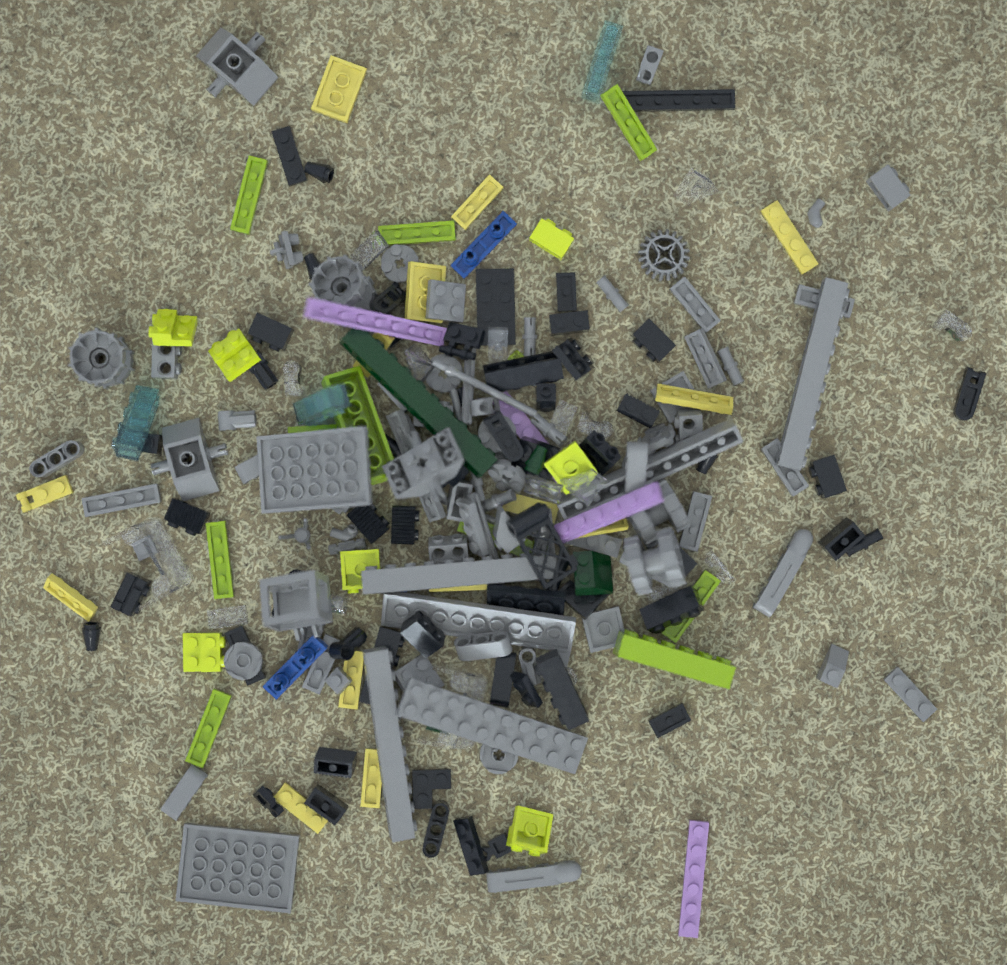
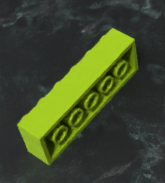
(362, 413)
(679, 660)

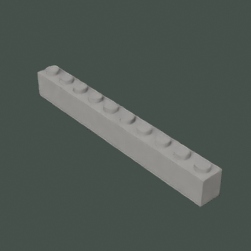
(811, 374)
(661, 465)
(452, 574)
(388, 743)

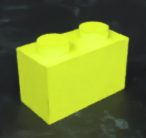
(551, 238)

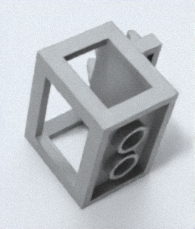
(298, 602)

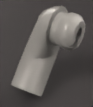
(346, 534)

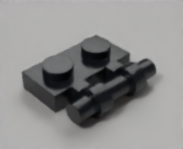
(465, 336)

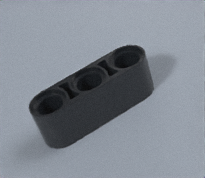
(501, 681)
(432, 837)

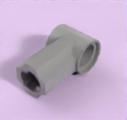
(231, 420)
(528, 665)

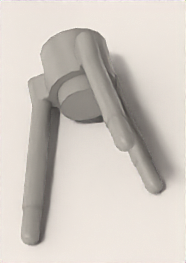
(301, 534)

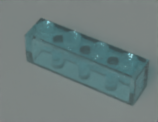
(602, 61)
(321, 405)
(136, 423)

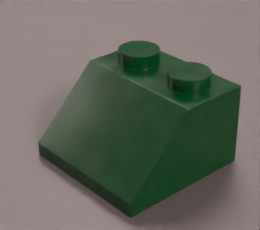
(593, 573)

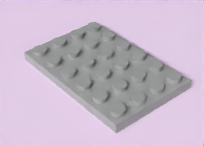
(314, 470)
(237, 867)

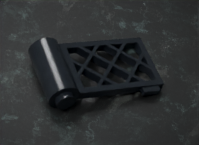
(533, 520)

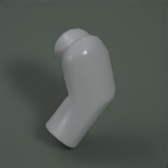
(814, 213)

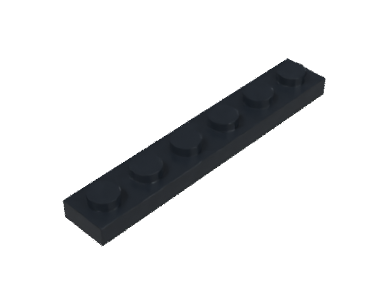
(681, 100)

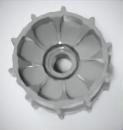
(341, 274)
(86, 353)
(649, 518)
(649, 562)

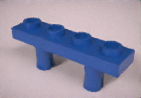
(483, 244)
(295, 666)

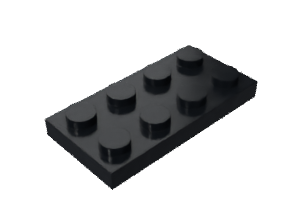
(496, 301)
(526, 598)

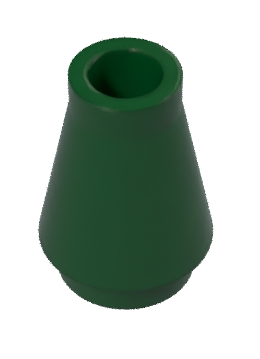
(536, 460)

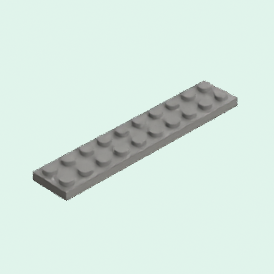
(467, 618)
(491, 725)

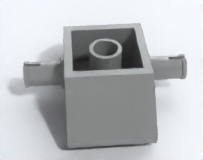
(249, 78)
(424, 466)
(192, 478)

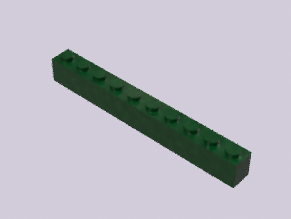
(415, 398)

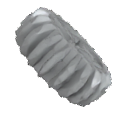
(670, 261)

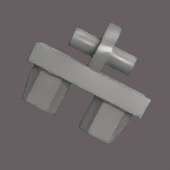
(286, 241)

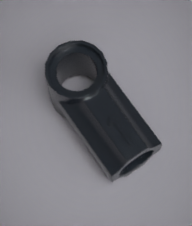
(263, 373)
(348, 644)

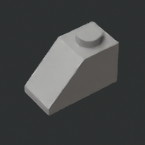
(456, 494)
(504, 539)
(833, 666)

